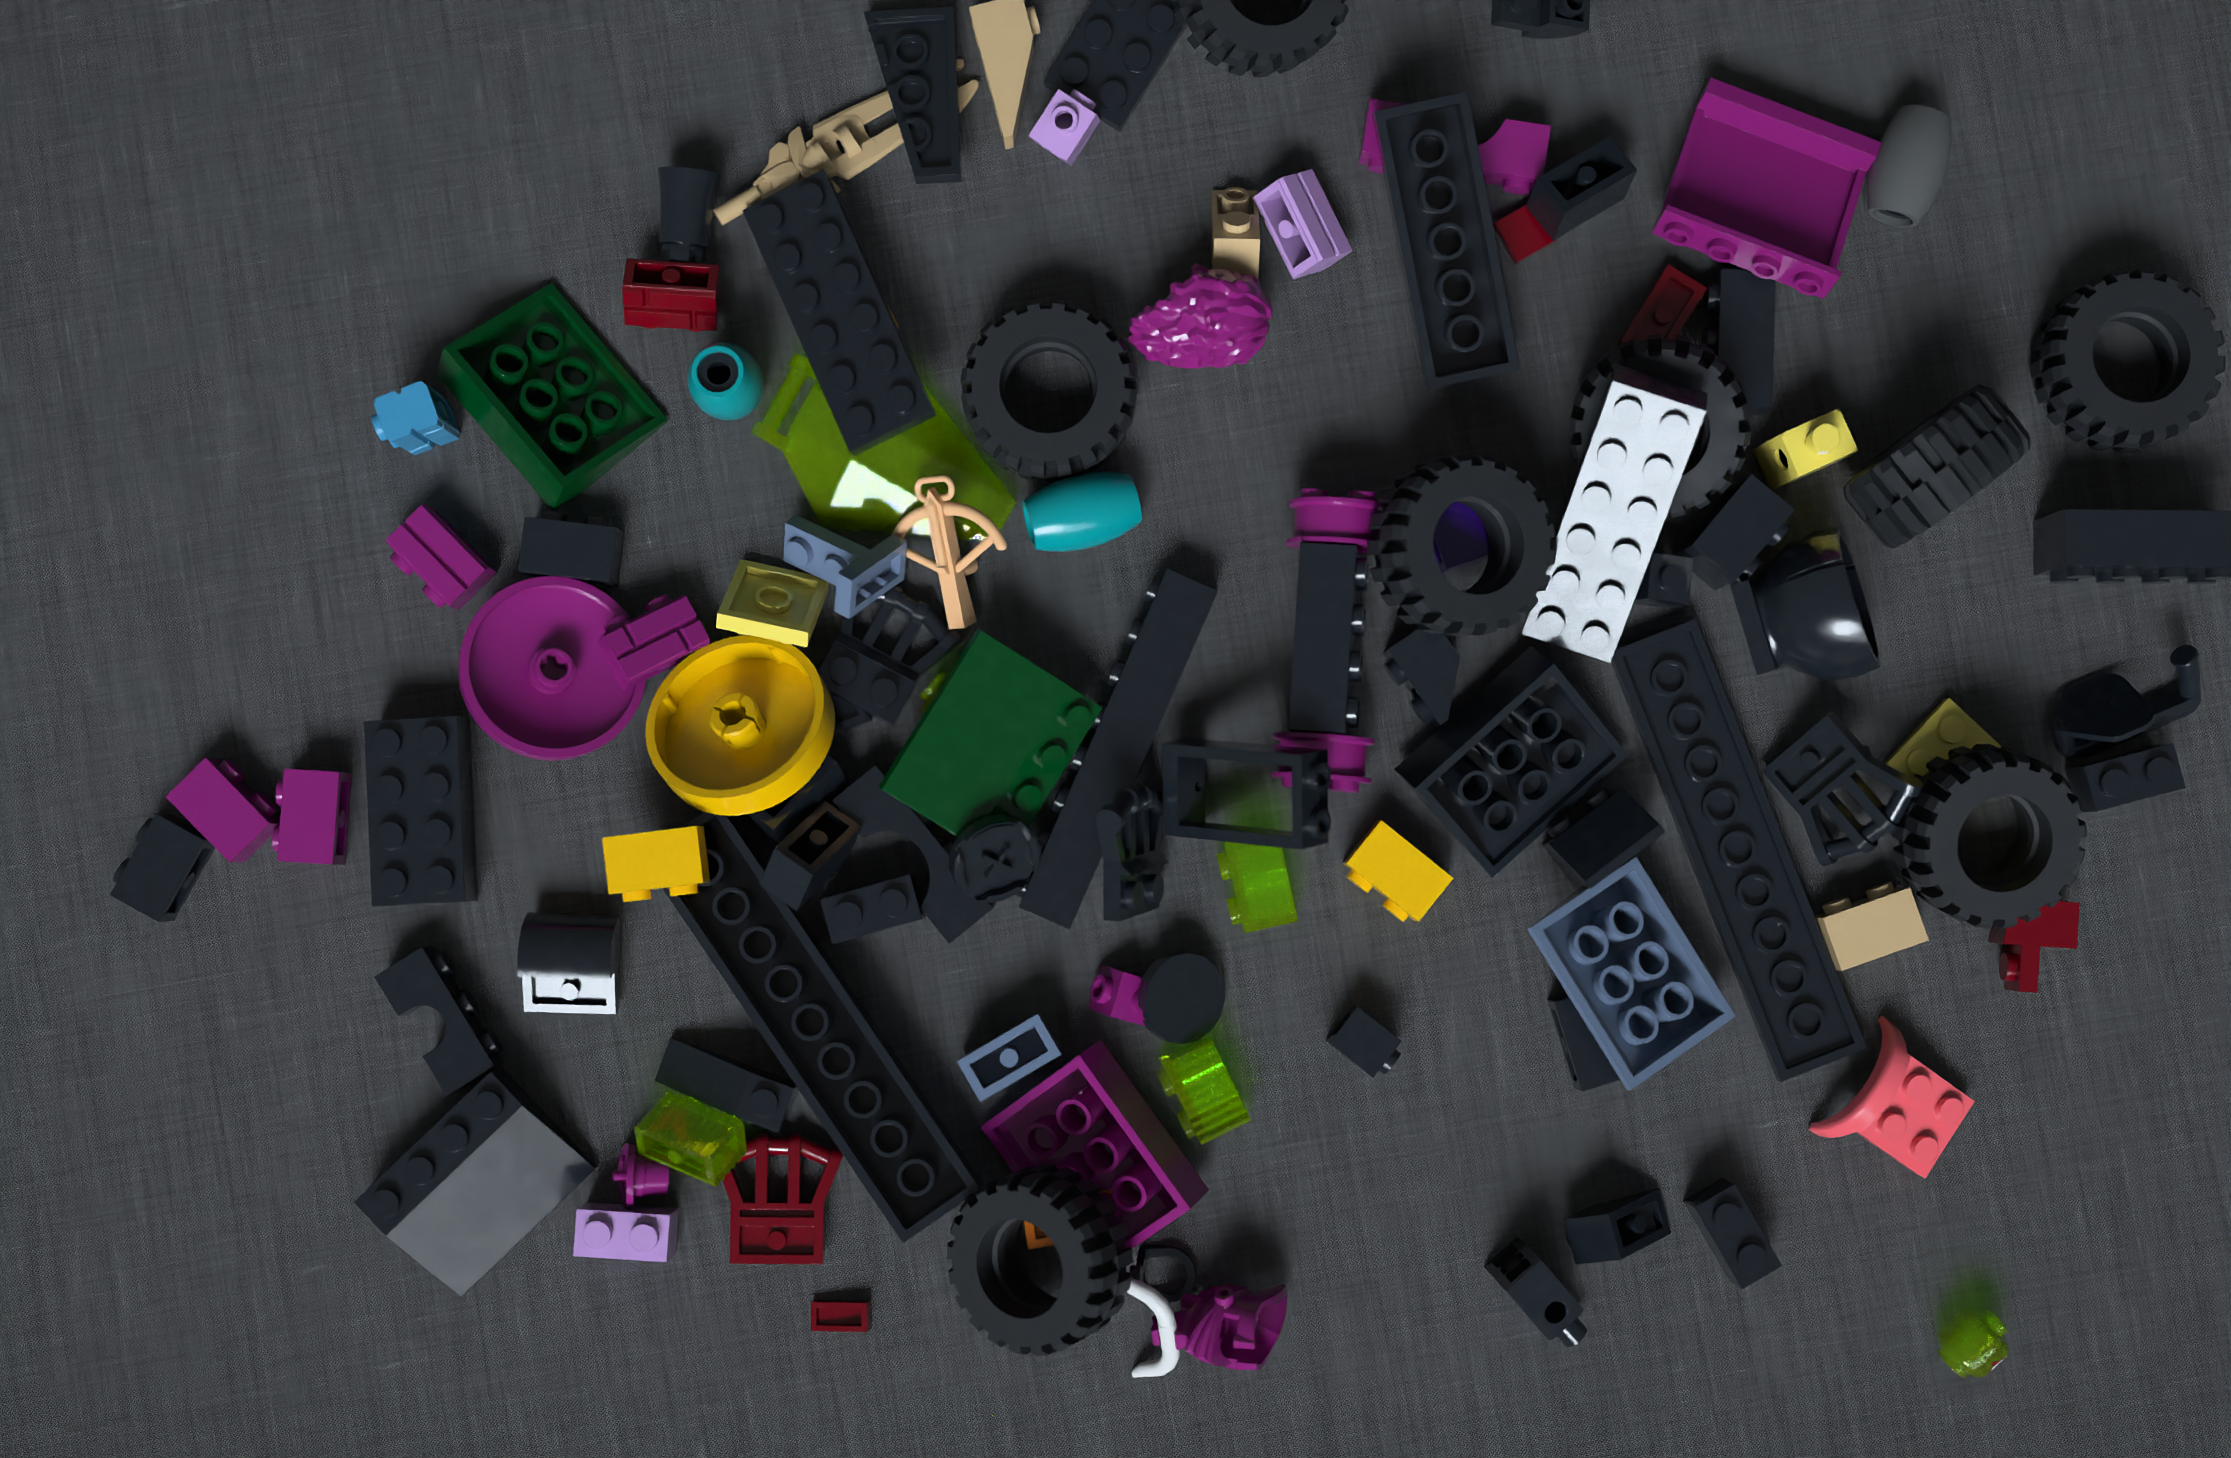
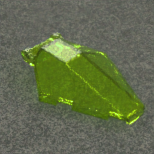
(878, 484)

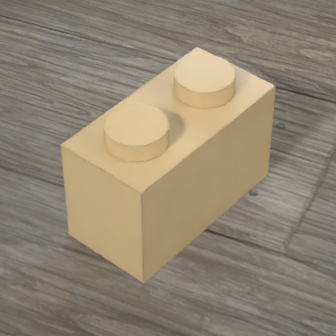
(1871, 926)

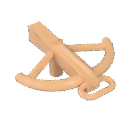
(948, 561)

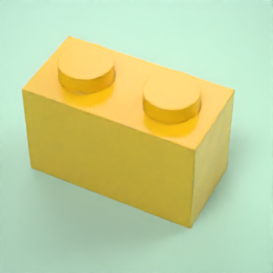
(656, 861)
(1397, 872)

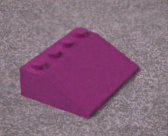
(1104, 1129)

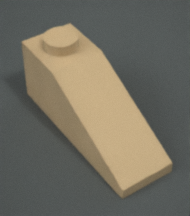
(1006, 49)

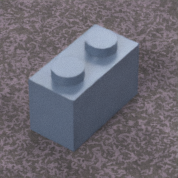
(1009, 1056)

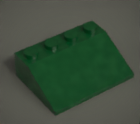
(549, 395)
(990, 739)

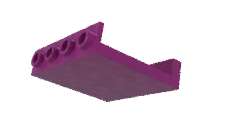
(1765, 188)

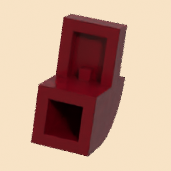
(2020, 963)

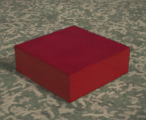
(1522, 235)

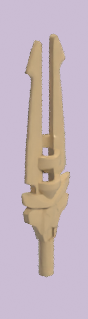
(800, 160)

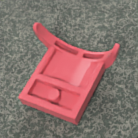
(1901, 1107)

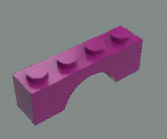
(1507, 159)

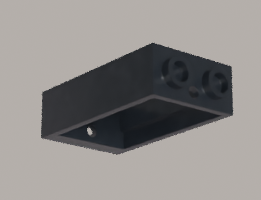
(1185, 792)

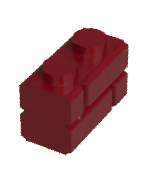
(671, 294)

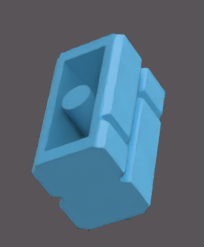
(415, 418)

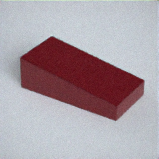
(841, 1315)

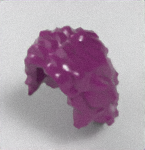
(1205, 321)

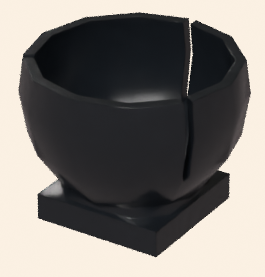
(1809, 611)

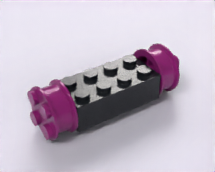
(1328, 618)

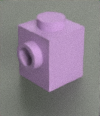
(1066, 125)

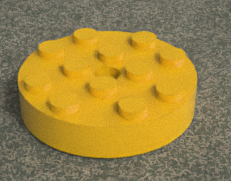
(740, 725)

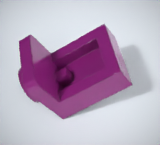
(1116, 995)

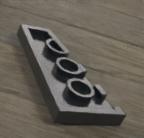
(921, 77)

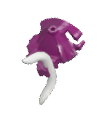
(1216, 1326)

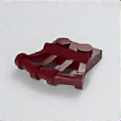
(781, 1230)

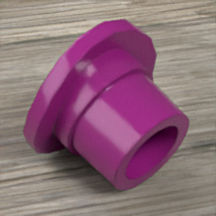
(639, 1176)

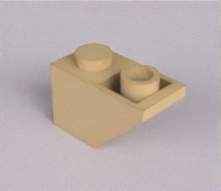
(1235, 231)

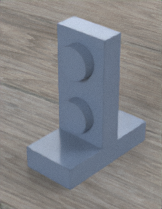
(855, 570)

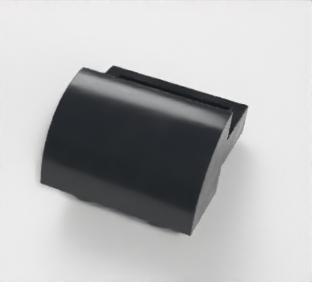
(1542, 17)
(570, 962)

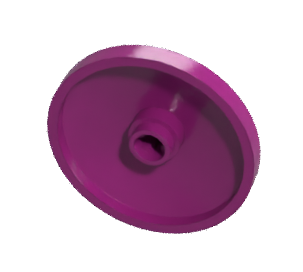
(538, 673)

